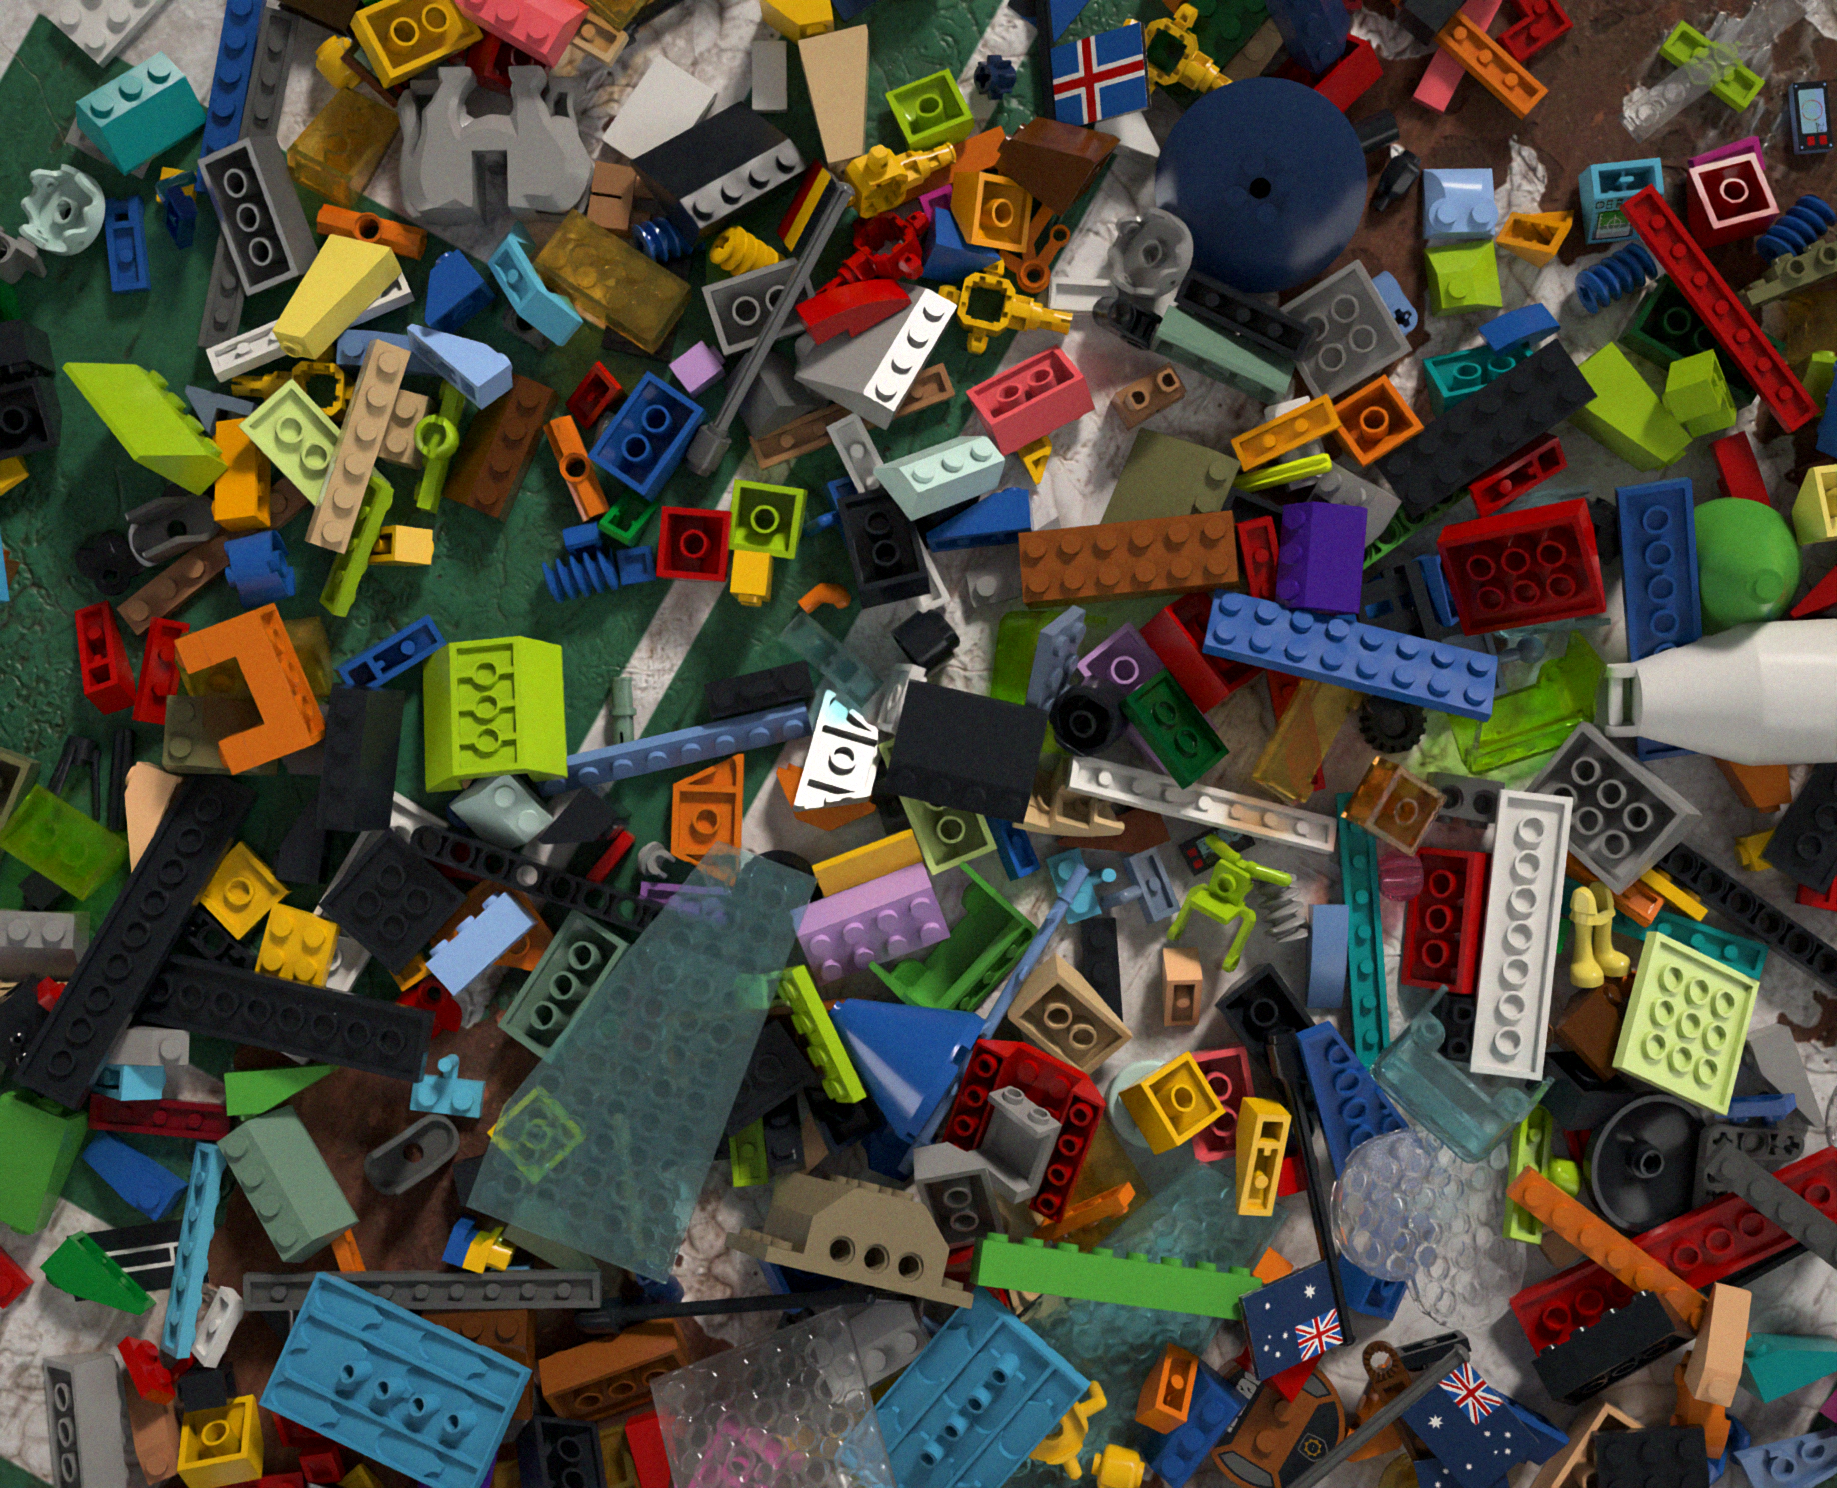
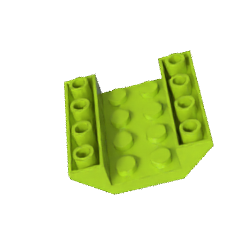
(494, 711)

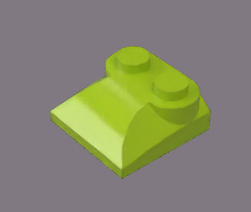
(931, 112)

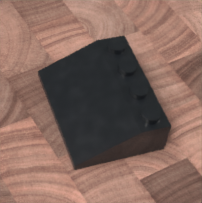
(720, 171)
(966, 751)

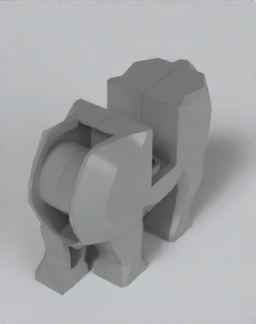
(534, 146)

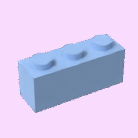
(480, 941)

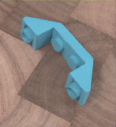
(544, 310)

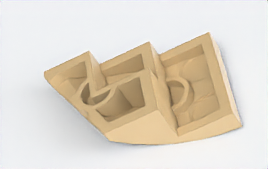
(1064, 812)

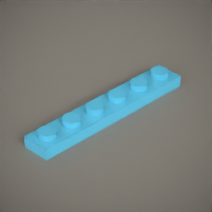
(193, 1249)

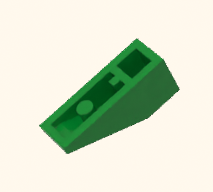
(89, 1273)

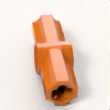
(402, 238)
(569, 449)

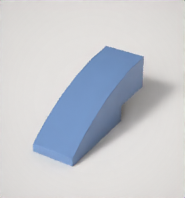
(1326, 955)

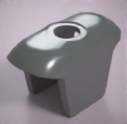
(151, 522)
(393, 1173)

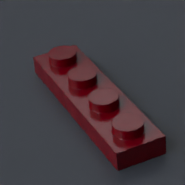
(161, 1117)

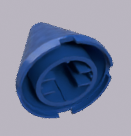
(905, 1055)

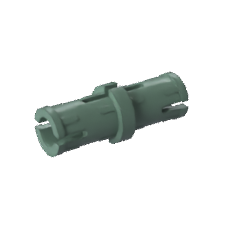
(622, 710)

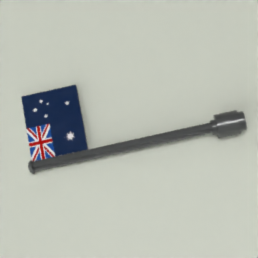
(1454, 1417)

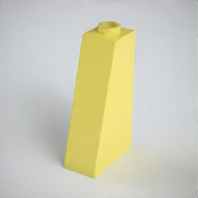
(333, 294)

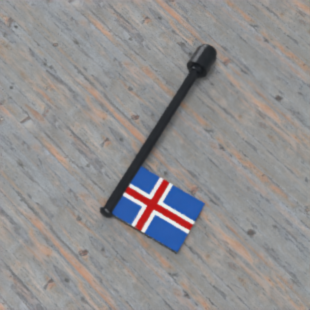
(1092, 76)

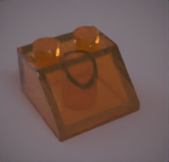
(1394, 806)

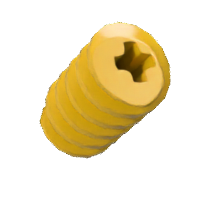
(742, 252)

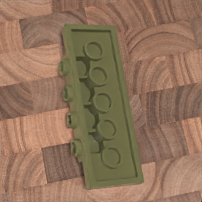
(1791, 275)

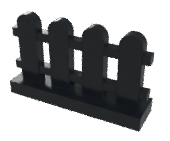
(1415, 617)

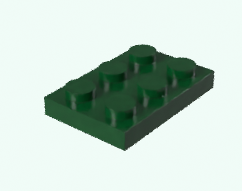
(1174, 728)

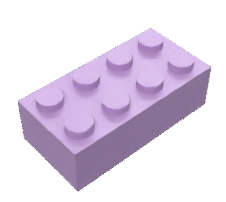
(871, 924)

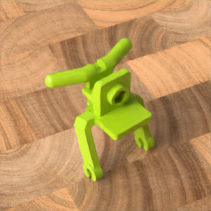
(1225, 896)

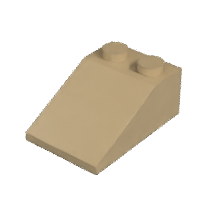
(1067, 1016)

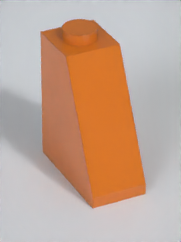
(1758, 785)

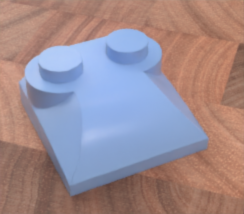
(1458, 204)

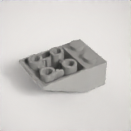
(1351, 489)

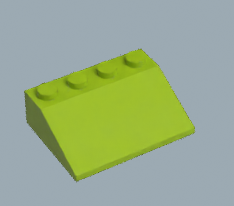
(150, 422)

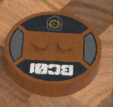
(1275, 1439)

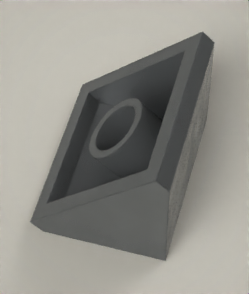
(772, 397)

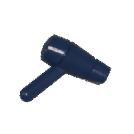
(658, 1292)

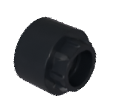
(927, 640)

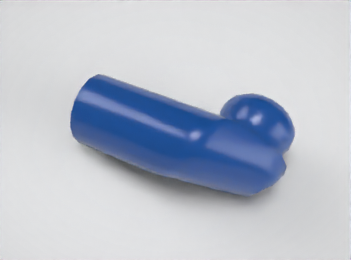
(1739, 1437)

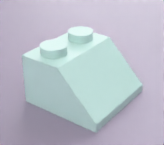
(502, 810)

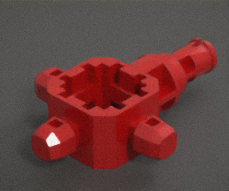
(870, 237)

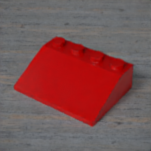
(1523, 567)

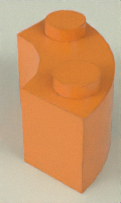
(1696, 1411)

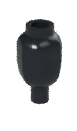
(1397, 179)

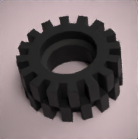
(1393, 744)

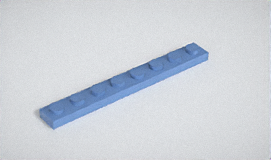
(682, 747)

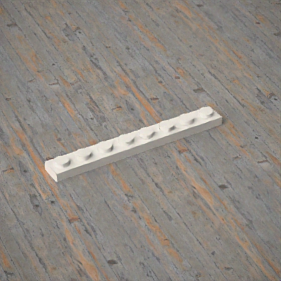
(1201, 804)

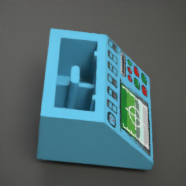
(1609, 186)

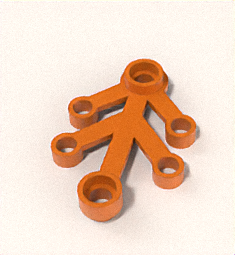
(1030, 261)

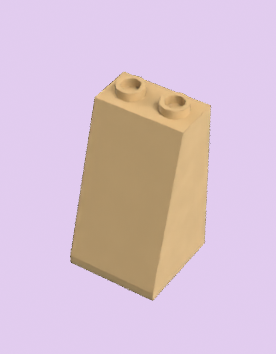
(837, 87)

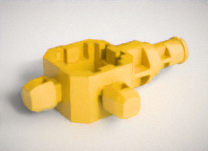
(1194, 67)
(883, 178)
(1017, 311)
(266, 386)

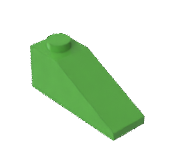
(263, 1088)

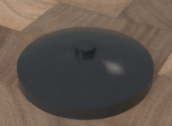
(1644, 1161)

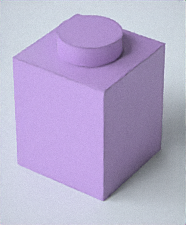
(698, 368)

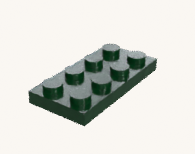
(1221, 33)

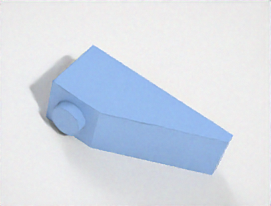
(464, 363)

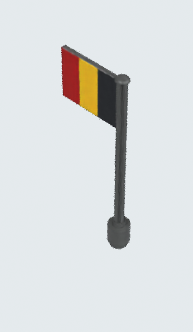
(805, 233)

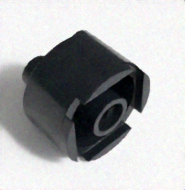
(1089, 717)

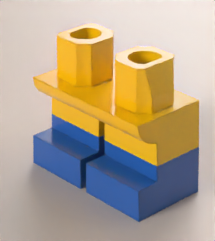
(476, 1248)

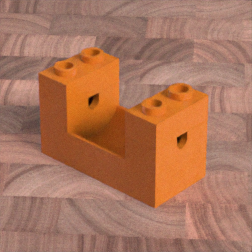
(274, 678)

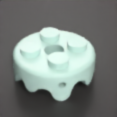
(47, 205)
(1116, 1109)

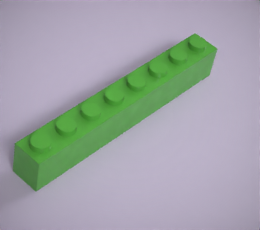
(1110, 1278)

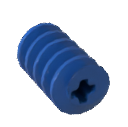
(1797, 228)
(659, 238)
(1613, 276)
(581, 576)

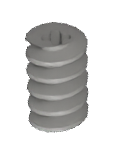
(1282, 910)

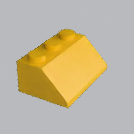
(868, 862)

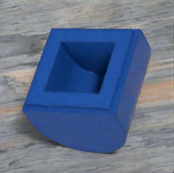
(584, 539)

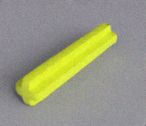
(1283, 473)

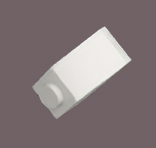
(1135, 136)

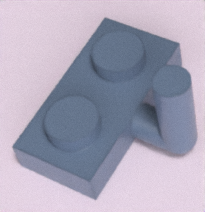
(1148, 886)

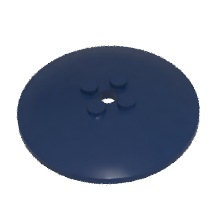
(1271, 133)

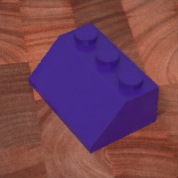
(1321, 557)

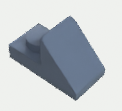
(215, 406)

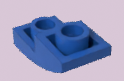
(1514, 328)

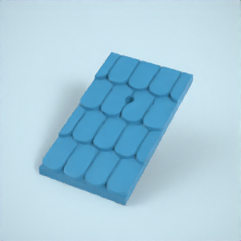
(394, 1385)
(975, 1400)

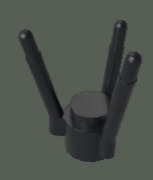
(77, 752)

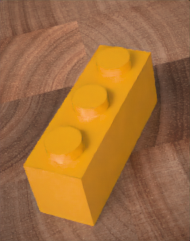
(245, 487)

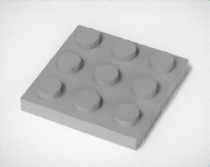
(1355, 332)

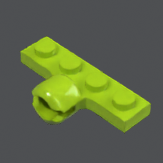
(438, 440)
(1532, 1147)

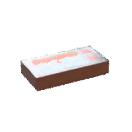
(357, 61)

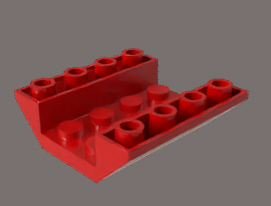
(1049, 1084)

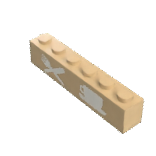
(357, 445)

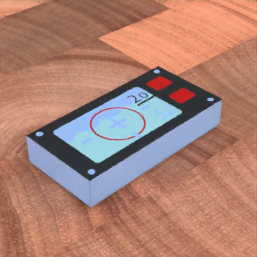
(1810, 117)

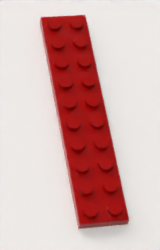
(1693, 1247)

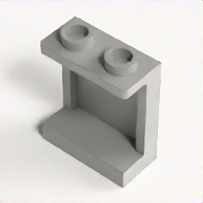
(1017, 1144)

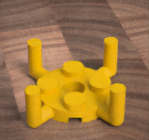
(1068, 1440)

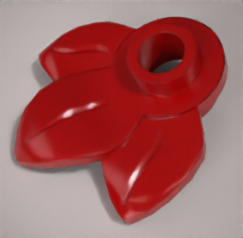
(447, 1009)

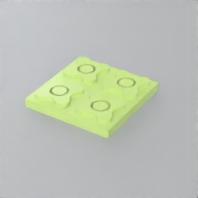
(1686, 1023)

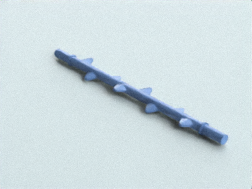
(1000, 1008)

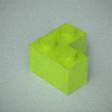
(1699, 394)

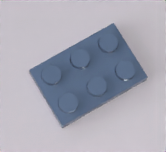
(1055, 658)

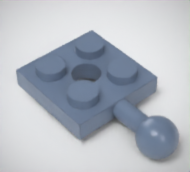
(1528, 650)

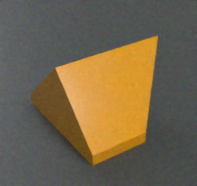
(1535, 235)

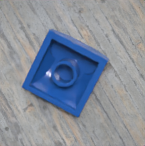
(1438, 588)

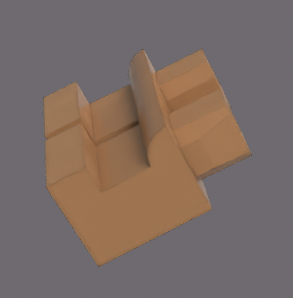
(616, 198)
(1149, 394)

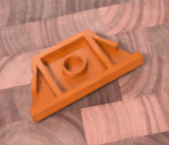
(708, 810)

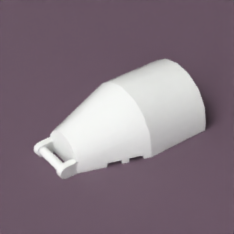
(1737, 695)

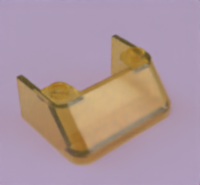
(1301, 741)

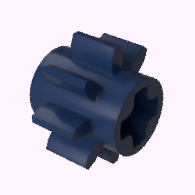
(995, 77)

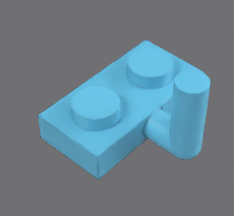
(1085, 901)
(448, 1093)

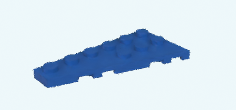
(1344, 1095)

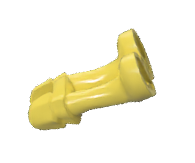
(1594, 957)

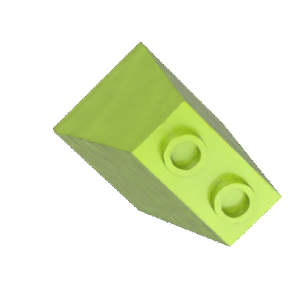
(1628, 414)

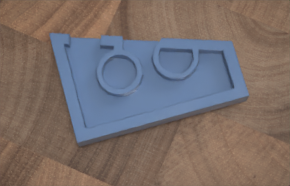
(1791, 1462)

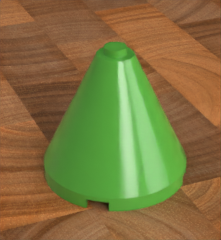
(1744, 563)

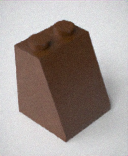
(1055, 160)

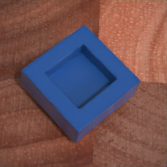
(636, 565)

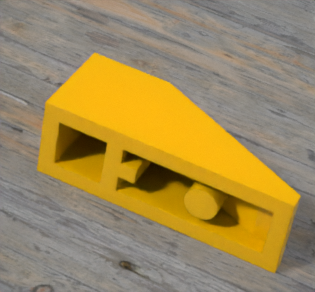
(1259, 1154)

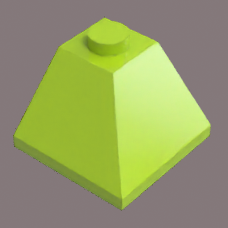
(1462, 278)

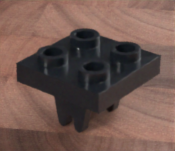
(1605, 528)

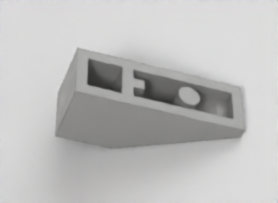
(152, 1046)
(1776, 1062)

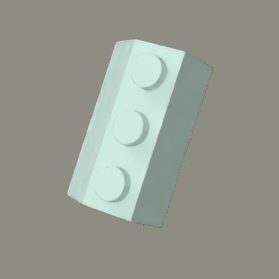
(942, 475)

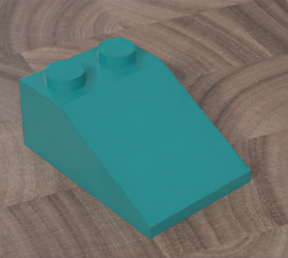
(1785, 1362)

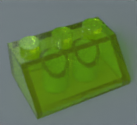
(63, 843)

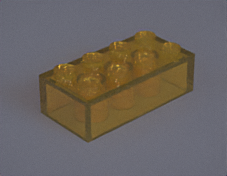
(612, 281)

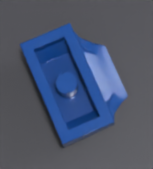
(887, 1150)

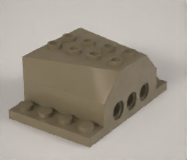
(854, 1235)

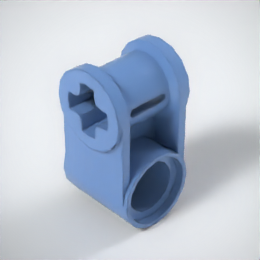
(1396, 301)

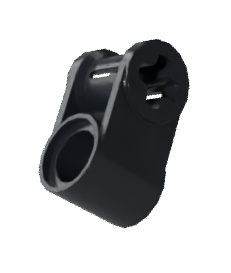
(1131, 323)

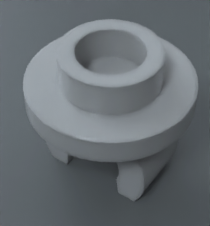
(651, 858)

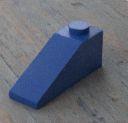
(987, 523)
(392, 654)
(134, 1175)

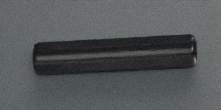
(120, 765)

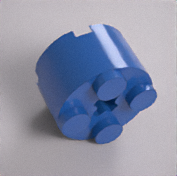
(259, 568)

